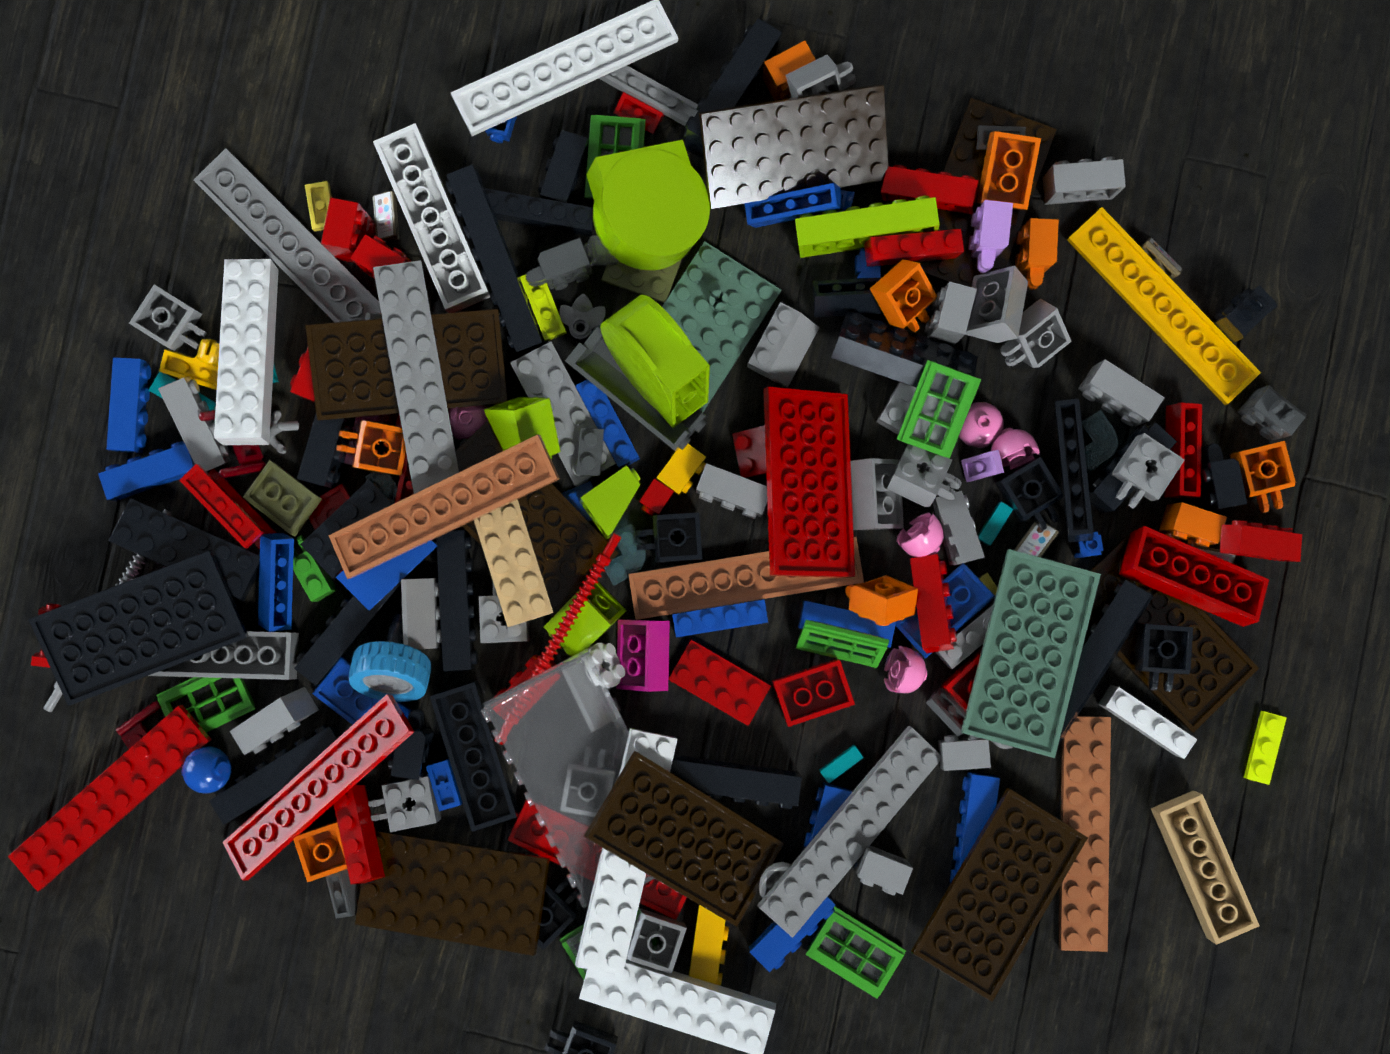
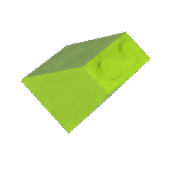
(522, 419)
(610, 499)
(595, 619)

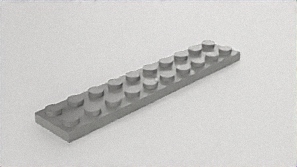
(285, 240)
(416, 373)
(850, 831)

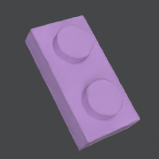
(982, 466)

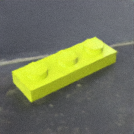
(544, 310)
(1265, 747)

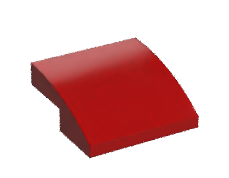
(634, 108)

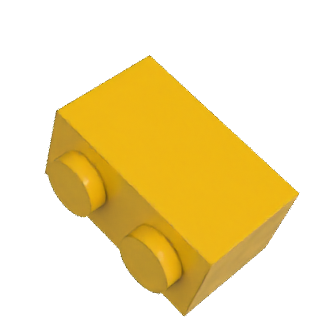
(681, 469)

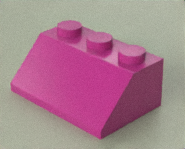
(644, 654)

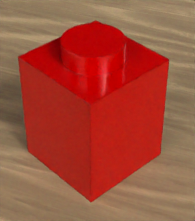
(656, 498)

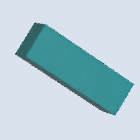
(994, 523)
(841, 763)

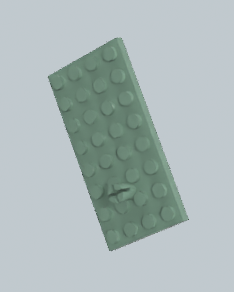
(719, 309)
(1030, 653)

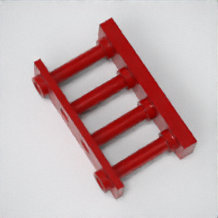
(226, 505)

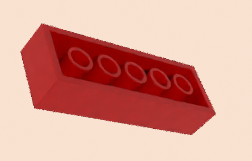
(1194, 576)

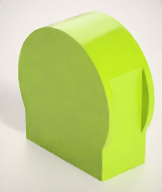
(648, 204)
(658, 359)

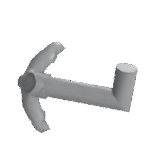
(276, 428)

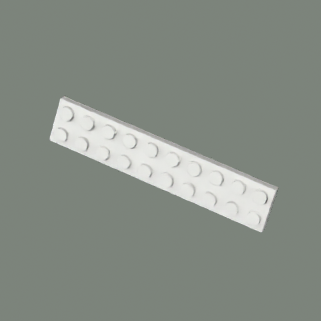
(564, 67)
(618, 883)

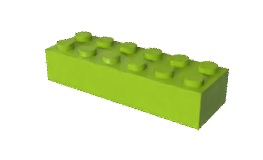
(852, 228)

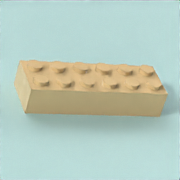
(513, 564)
(1205, 867)

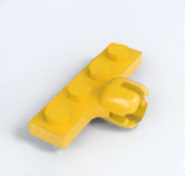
(201, 368)

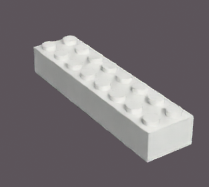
(432, 219)
(246, 352)
(684, 1005)

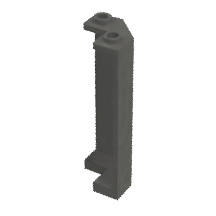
(599, 367)

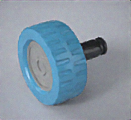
(390, 667)

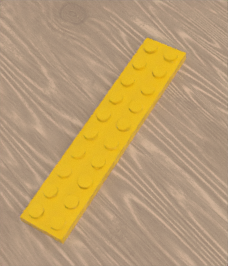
(1163, 306)

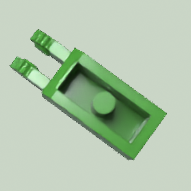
(311, 575)

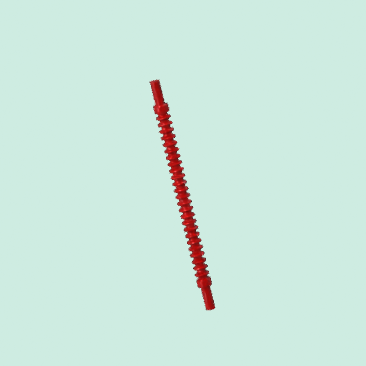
(603, 559)

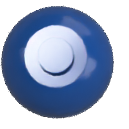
(206, 769)

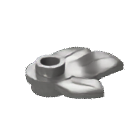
(582, 313)

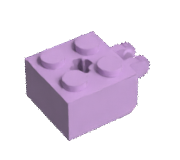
(991, 232)

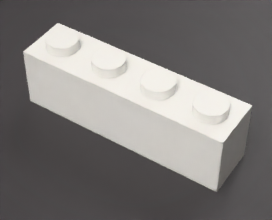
(1147, 721)

